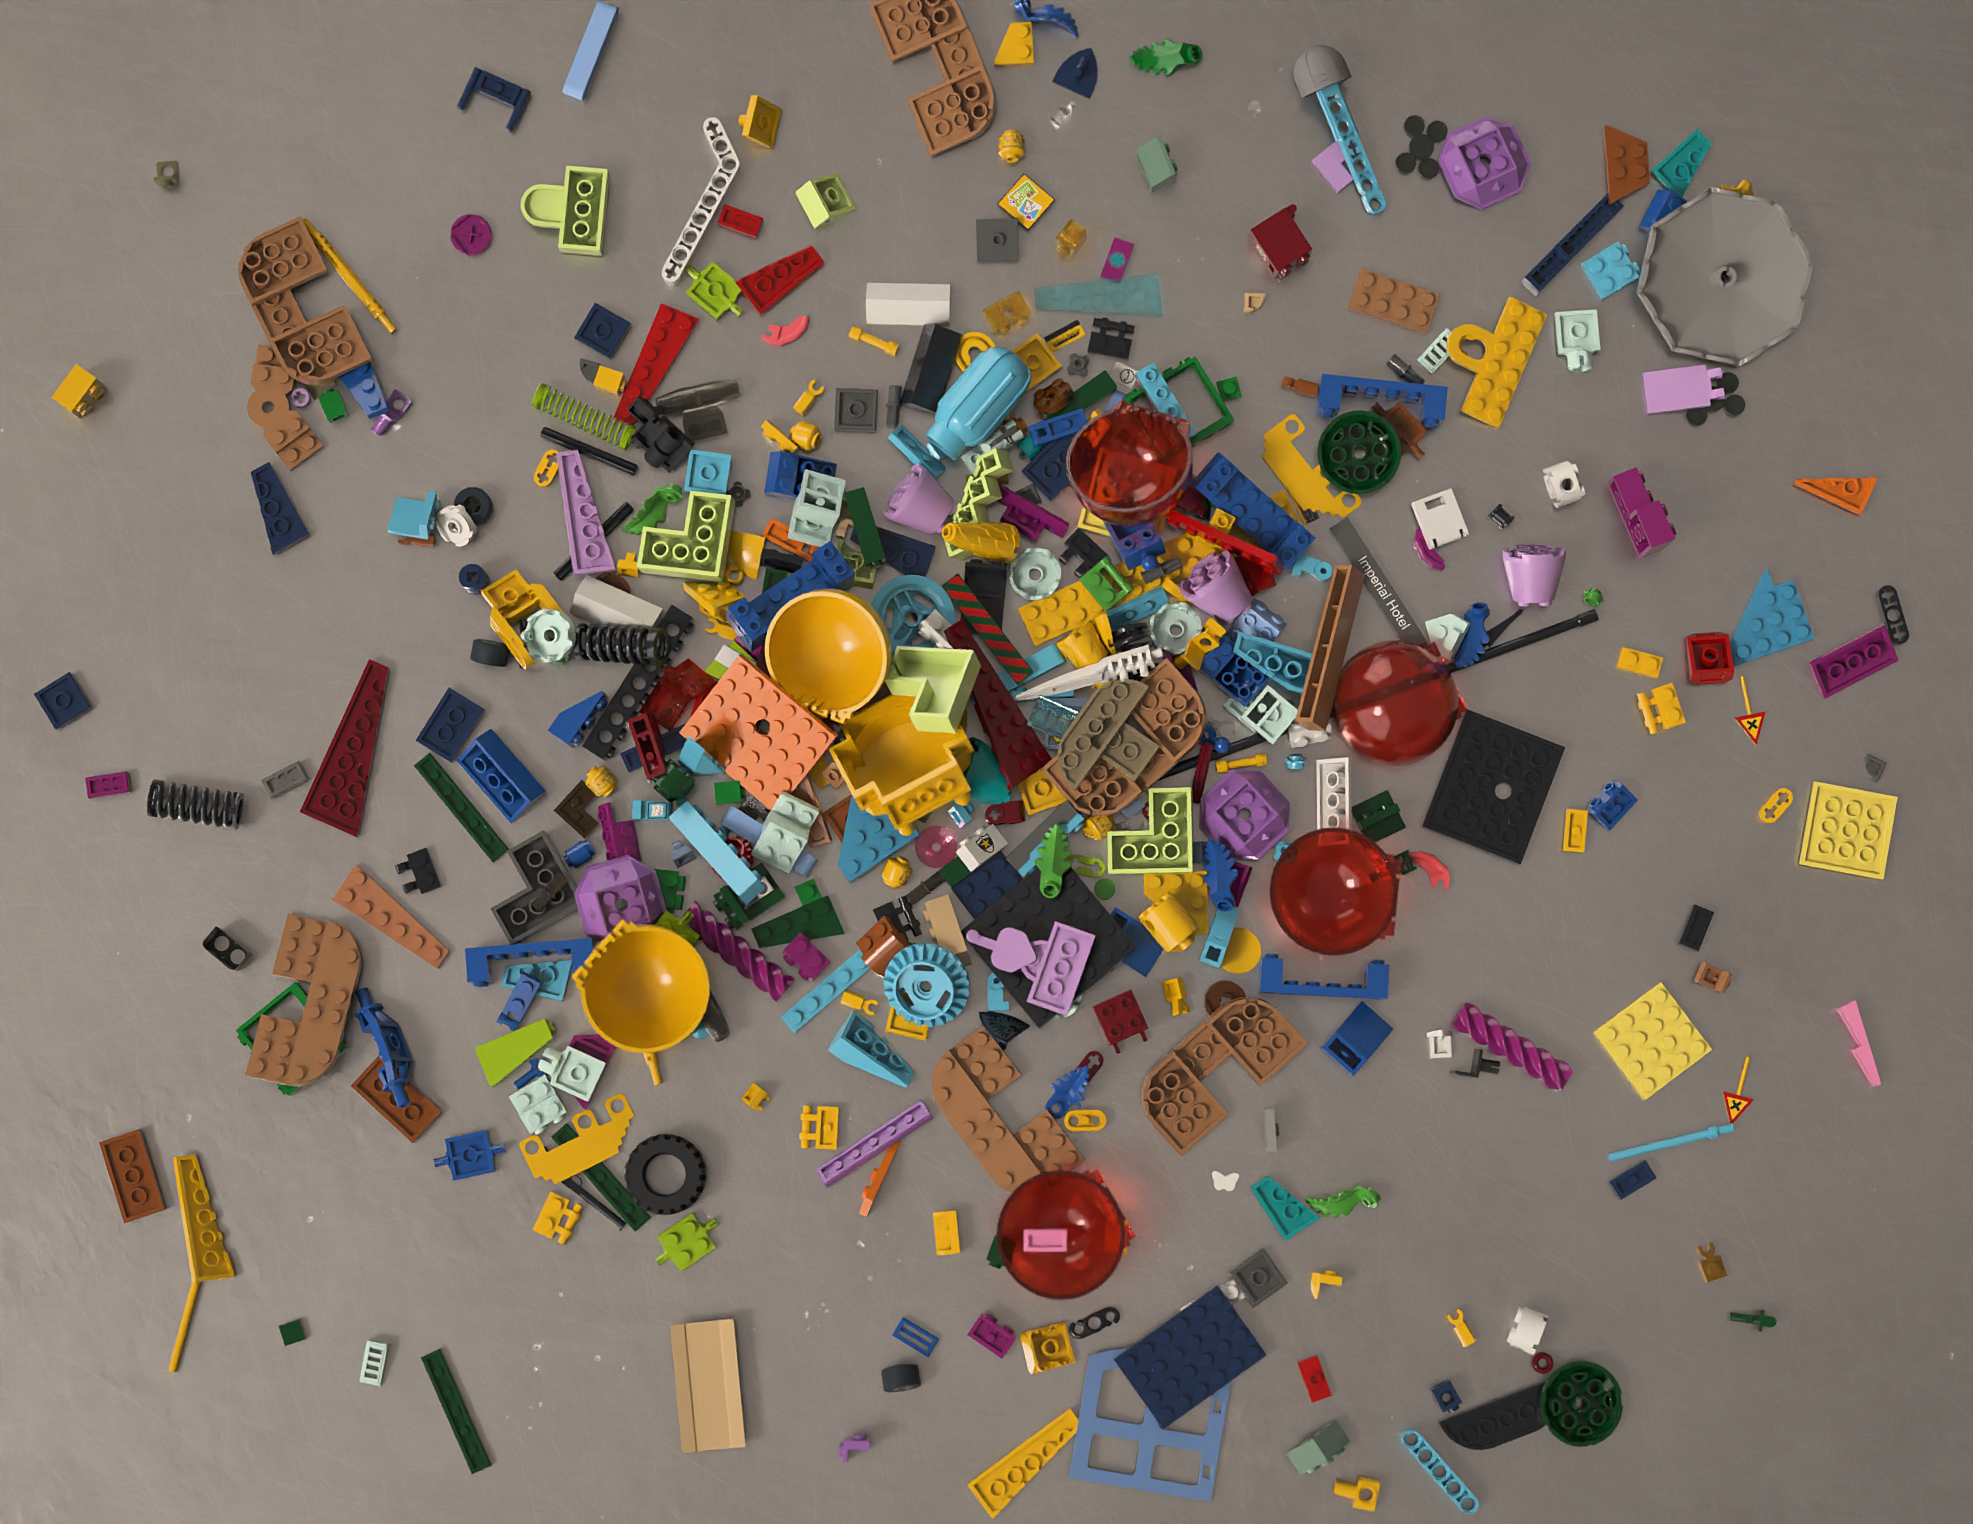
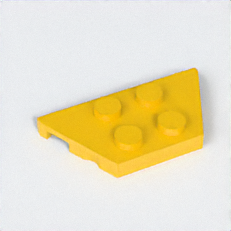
(713, 595)

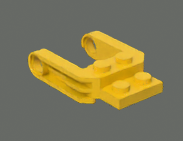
(511, 601)

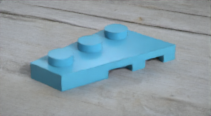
(552, 974)

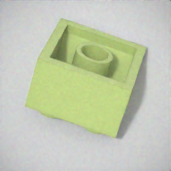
(825, 200)

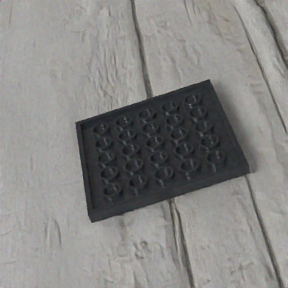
(1035, 915)

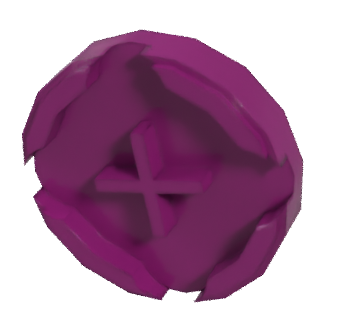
(471, 235)

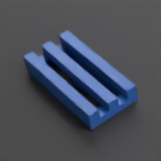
(911, 1344)

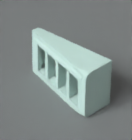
(1428, 366)
(376, 1345)

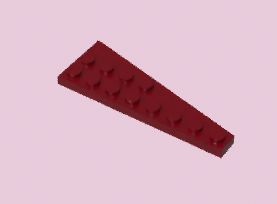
(1011, 738)
(343, 777)

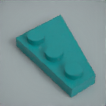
(1682, 163)
(1282, 1208)

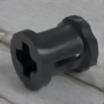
(1501, 516)

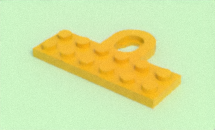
(1032, 352)
(1503, 360)

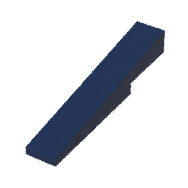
(1571, 245)

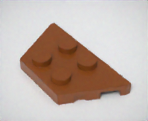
(1625, 163)

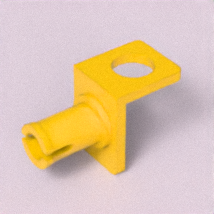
(1195, 651)

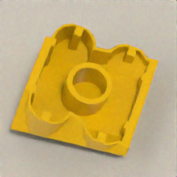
(1047, 1348)

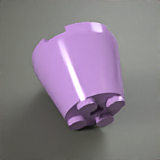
(920, 502)
(1533, 572)
(1217, 587)

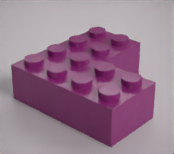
(1641, 514)

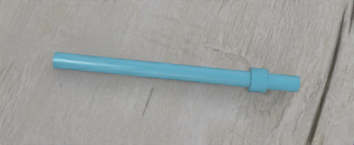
(1712, 1132)

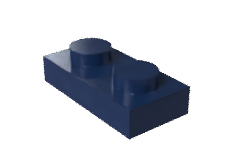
(1632, 1179)

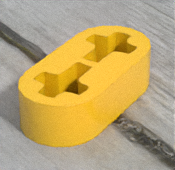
(543, 466)
(1173, 588)
(1779, 808)

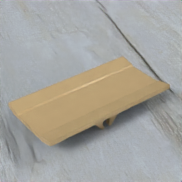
(707, 1385)

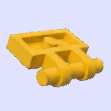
(826, 1127)
(552, 1214)

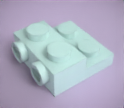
(538, 1104)

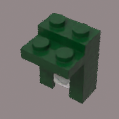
(735, 911)

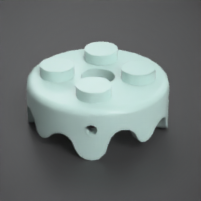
(1035, 559)
(1174, 615)
(536, 635)

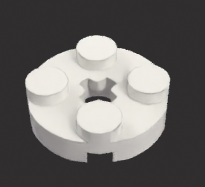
(465, 527)

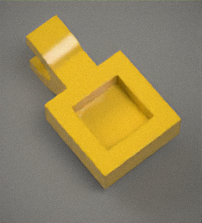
(1175, 992)

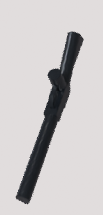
(576, 1188)

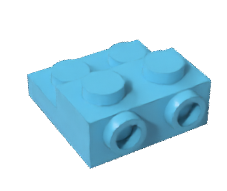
(1611, 270)

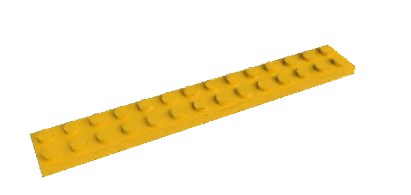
(1075, 605)

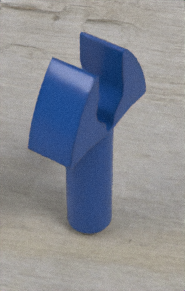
(530, 1074)

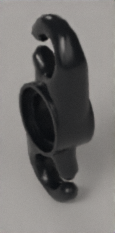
(1087, 1331)

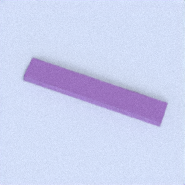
(874, 1143)

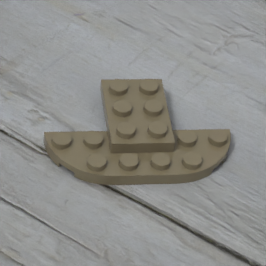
(1102, 732)

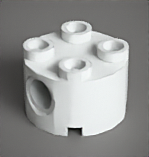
(1553, 481)
(1528, 1330)

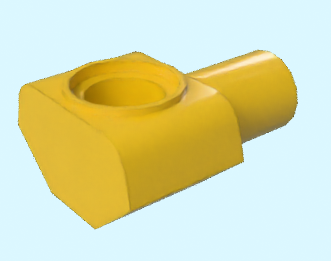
(1354, 1491)

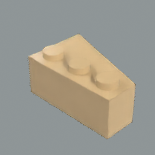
(946, 927)

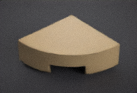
(1253, 301)

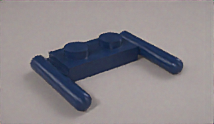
(497, 89)

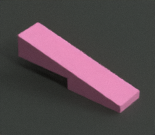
(1862, 1052)

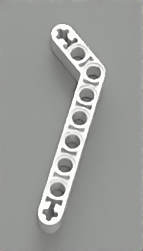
(702, 209)

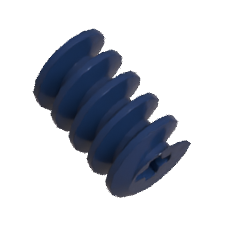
(470, 571)

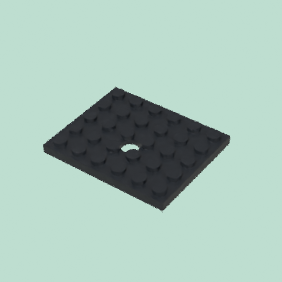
(1465, 797)

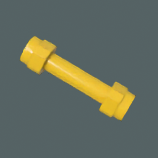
(890, 347)
(1223, 765)

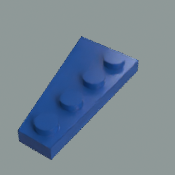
(366, 390)

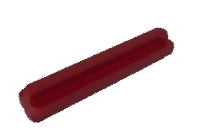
(1201, 771)

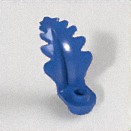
(1046, 13)
(1474, 636)
(1220, 875)
(1068, 1091)

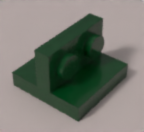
(1378, 817)

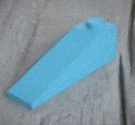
(1280, 662)
(698, 761)
(862, 1047)

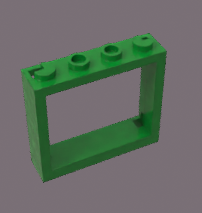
(1170, 374)
(246, 1039)

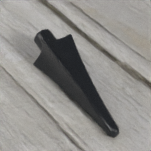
(1496, 631)

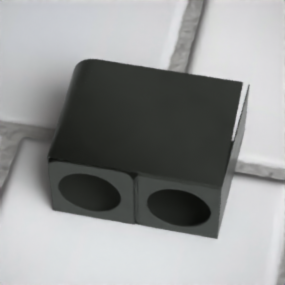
(209, 945)

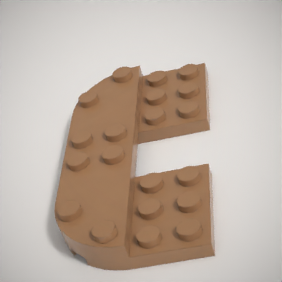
(967, 99)
(308, 350)
(1173, 720)
(1241, 1027)
(308, 1050)
(964, 1084)

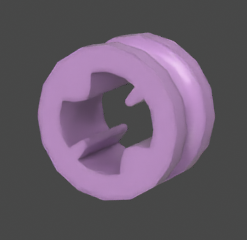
(295, 394)

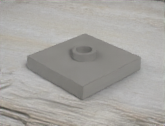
(1271, 1130)

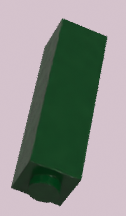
(1088, 395)
(865, 528)

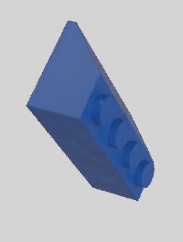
(500, 775)

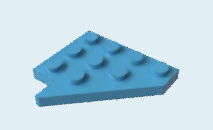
(1770, 622)
(868, 841)

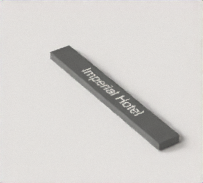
(1377, 582)

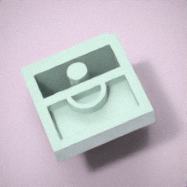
(816, 508)
(1265, 713)
(785, 831)

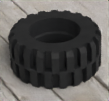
(636, 1174)

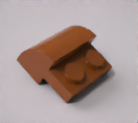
(881, 945)

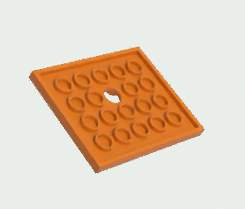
(759, 761)

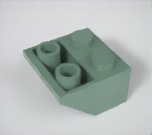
(1156, 163)

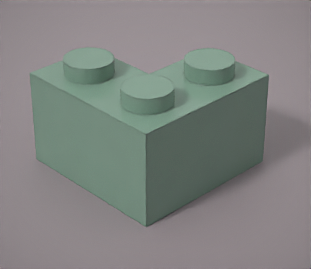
(1318, 1448)

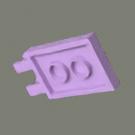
(1681, 388)

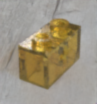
(1070, 239)
(1013, 303)

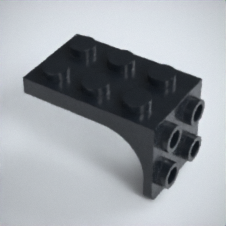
(989, 587)

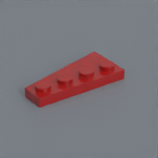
(776, 279)

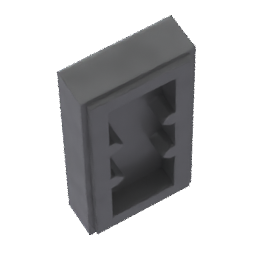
(284, 779)

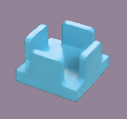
(708, 472)

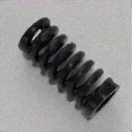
(1128, 635)
(645, 654)
(157, 806)

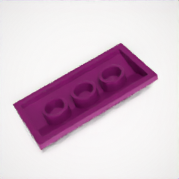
(1853, 661)

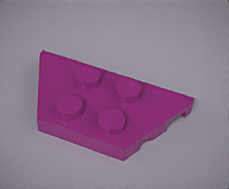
(596, 1047)

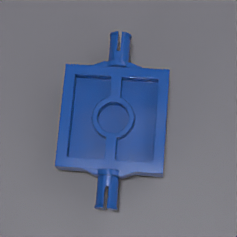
(469, 1155)

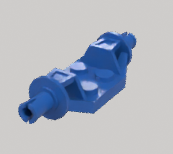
(390, 1044)

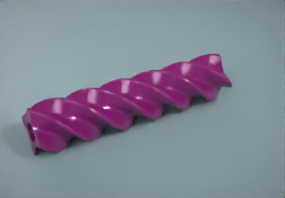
(736, 952)
(1518, 1050)

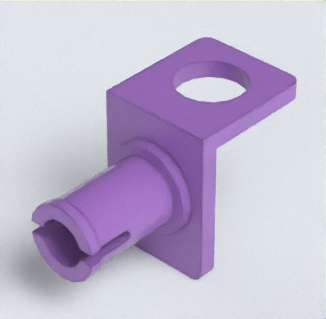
(393, 414)

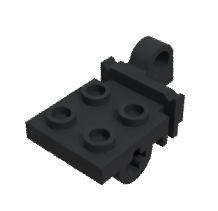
(658, 436)

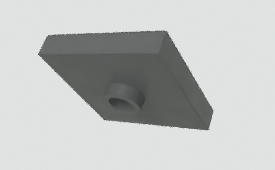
(997, 239)
(856, 409)
(1258, 1278)

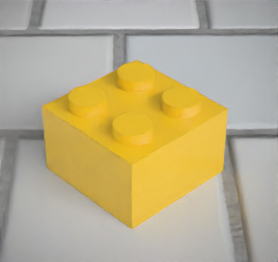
(78, 391)

